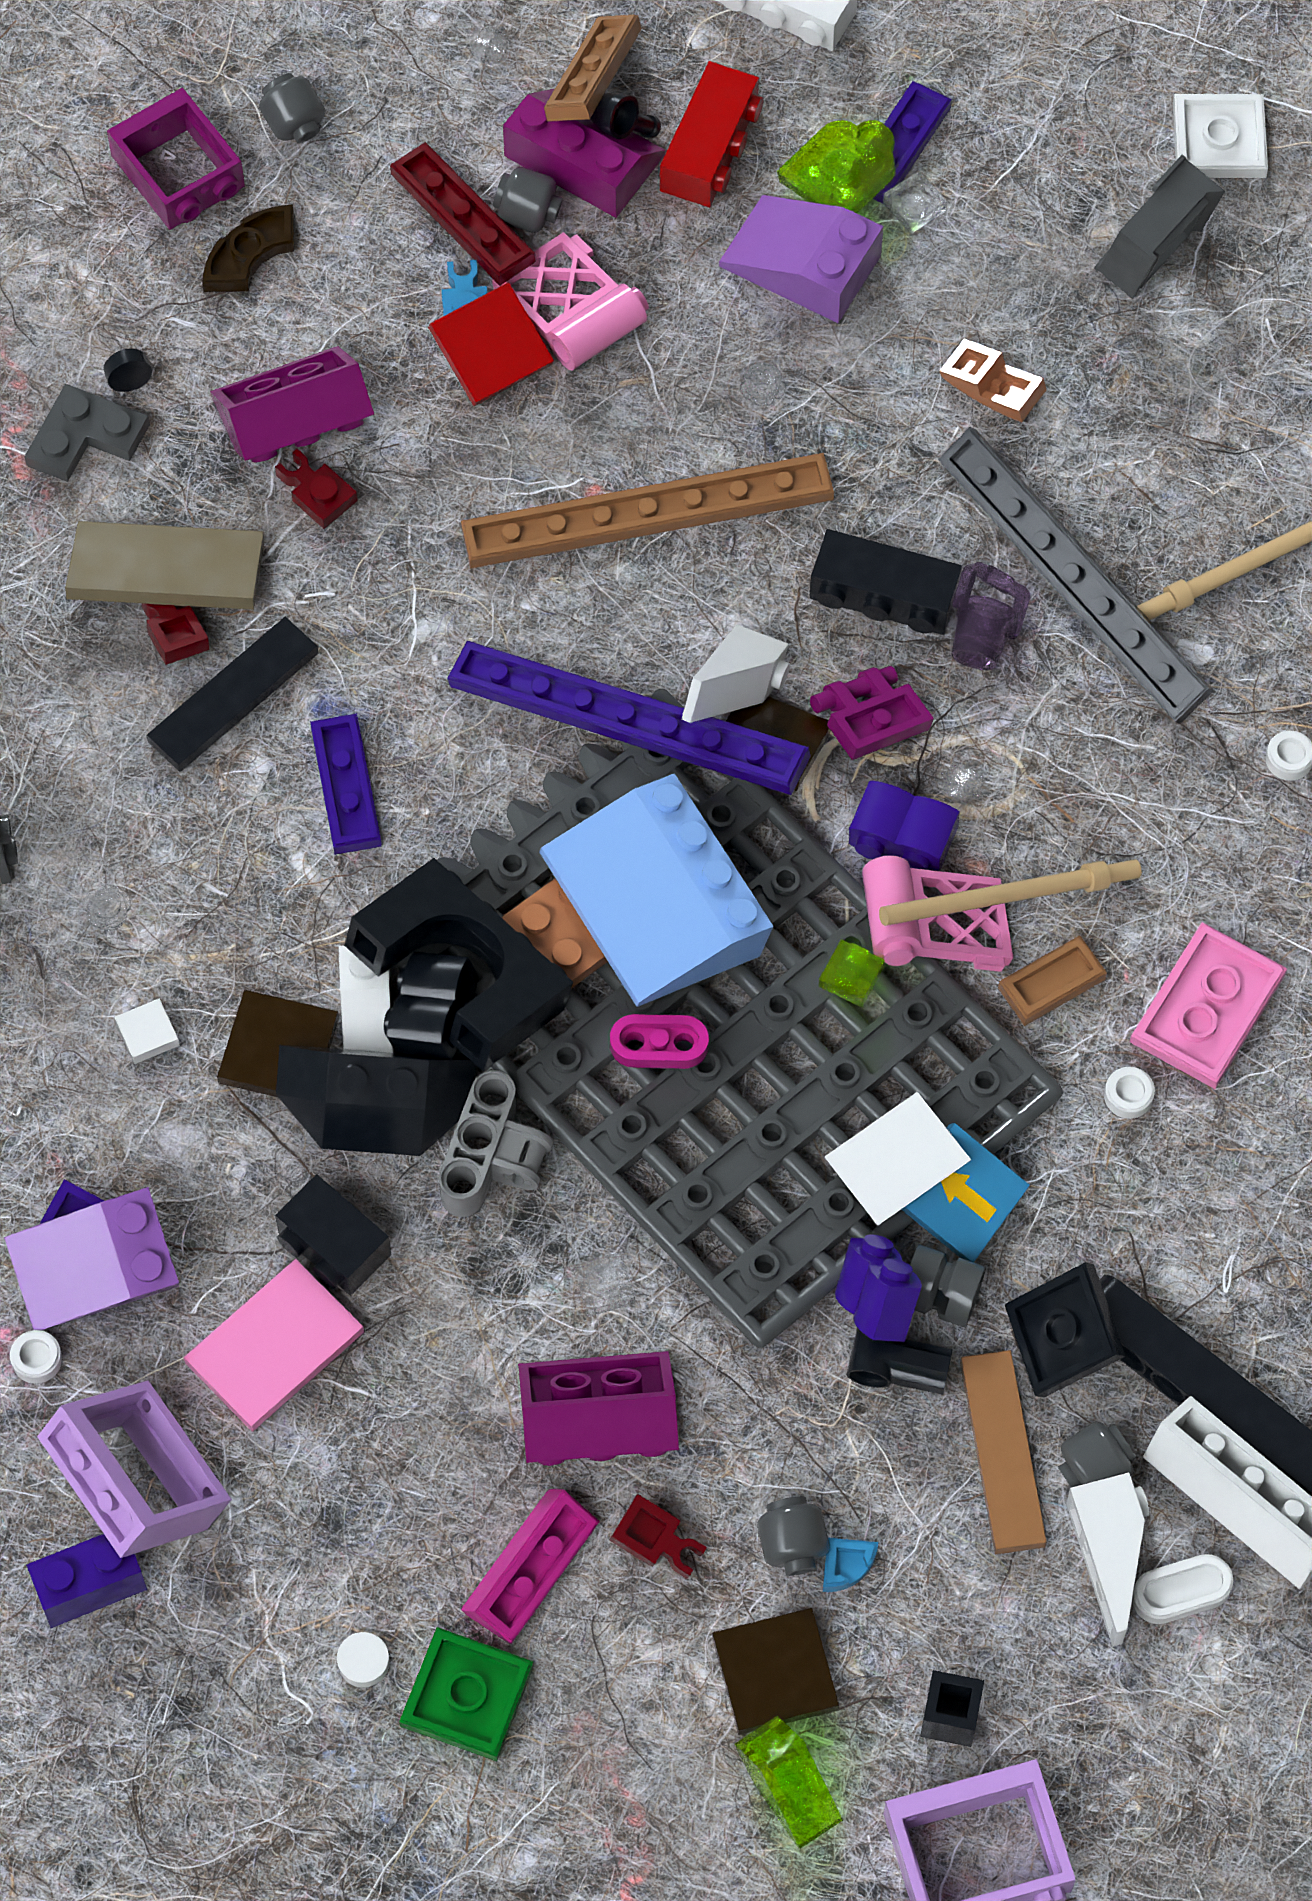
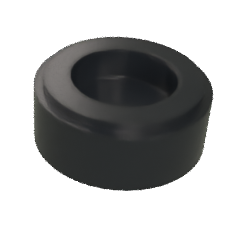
(127, 370)

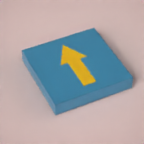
(970, 1202)

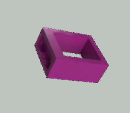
(157, 126)

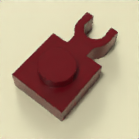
(319, 492)
(175, 632)
(649, 1532)

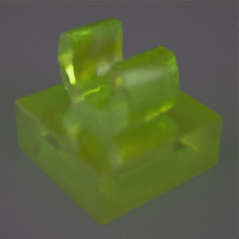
(851, 972)

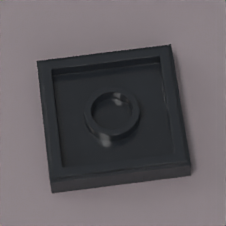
(1064, 1330)

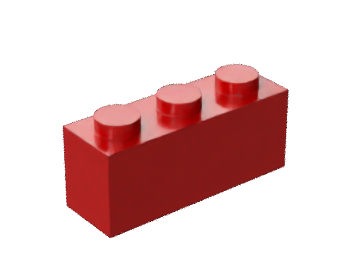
(711, 134)

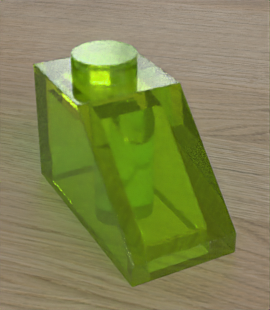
(789, 1780)

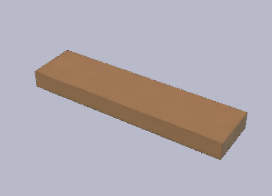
(593, 68)
(1003, 1452)

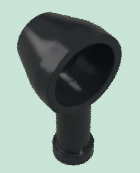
(619, 116)

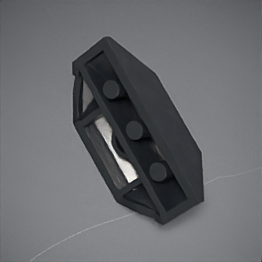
(373, 1097)

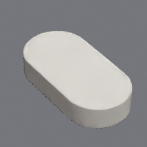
(1182, 1589)

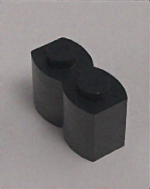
(430, 995)

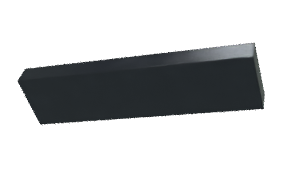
(232, 694)

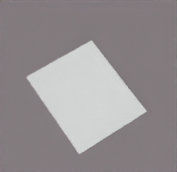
(897, 1158)

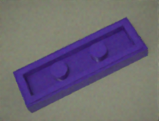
(913, 125)
(345, 784)

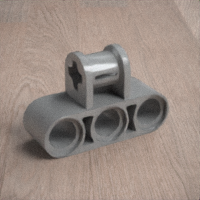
(510, 1157)

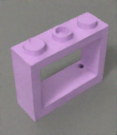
(106, 1489)
(977, 1793)

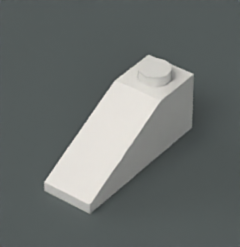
(737, 675)
(363, 1004)
(1109, 1531)

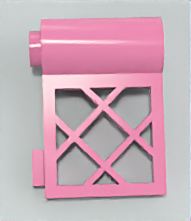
(595, 318)
(892, 881)

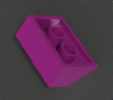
(579, 154)
(293, 404)
(598, 1407)

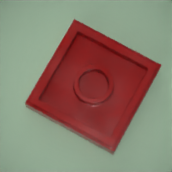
(491, 344)

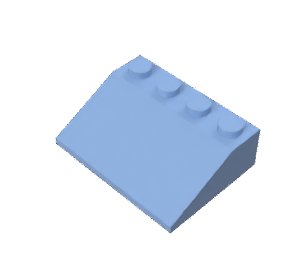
(658, 891)

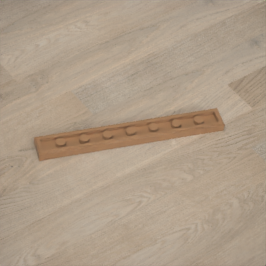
(647, 510)

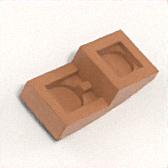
(987, 379)

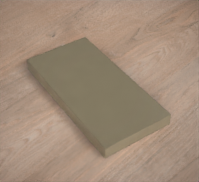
(165, 565)

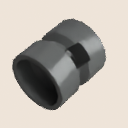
(947, 1285)

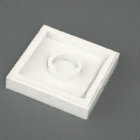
(1222, 134)

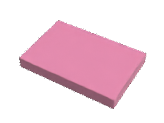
(1208, 1005)
(274, 1345)

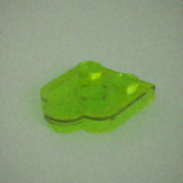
(842, 164)

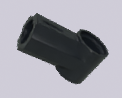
(900, 1363)

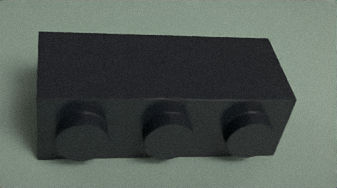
(884, 582)

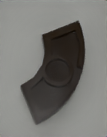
(247, 247)

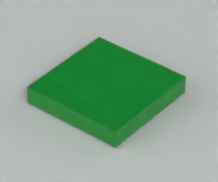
(466, 1694)

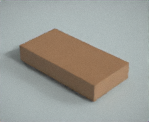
(1052, 980)

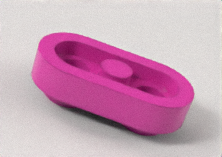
(659, 1039)

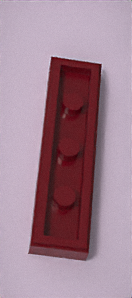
(462, 213)

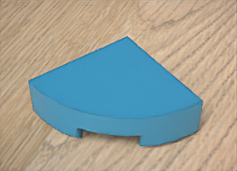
(847, 1563)

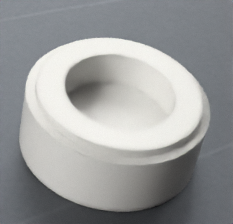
(1289, 755)
(1129, 1092)
(36, 1356)
(363, 1659)

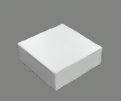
(147, 1031)

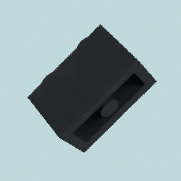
(332, 1236)

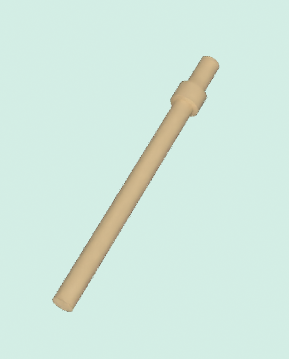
(1182, 593)
(1090, 877)

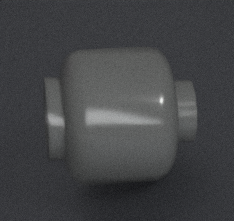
(292, 108)
(527, 199)
(1095, 1455)
(793, 1535)

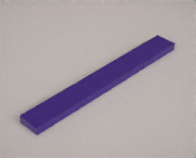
(629, 717)

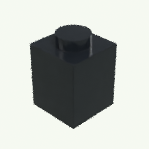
(952, 1708)

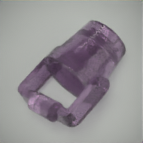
(984, 621)

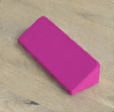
(530, 1564)

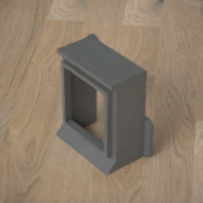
(1180, 205)

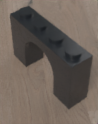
(439, 908)

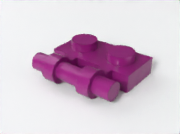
(876, 722)

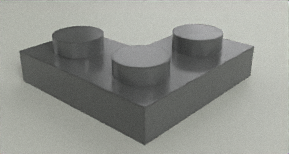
(82, 421)

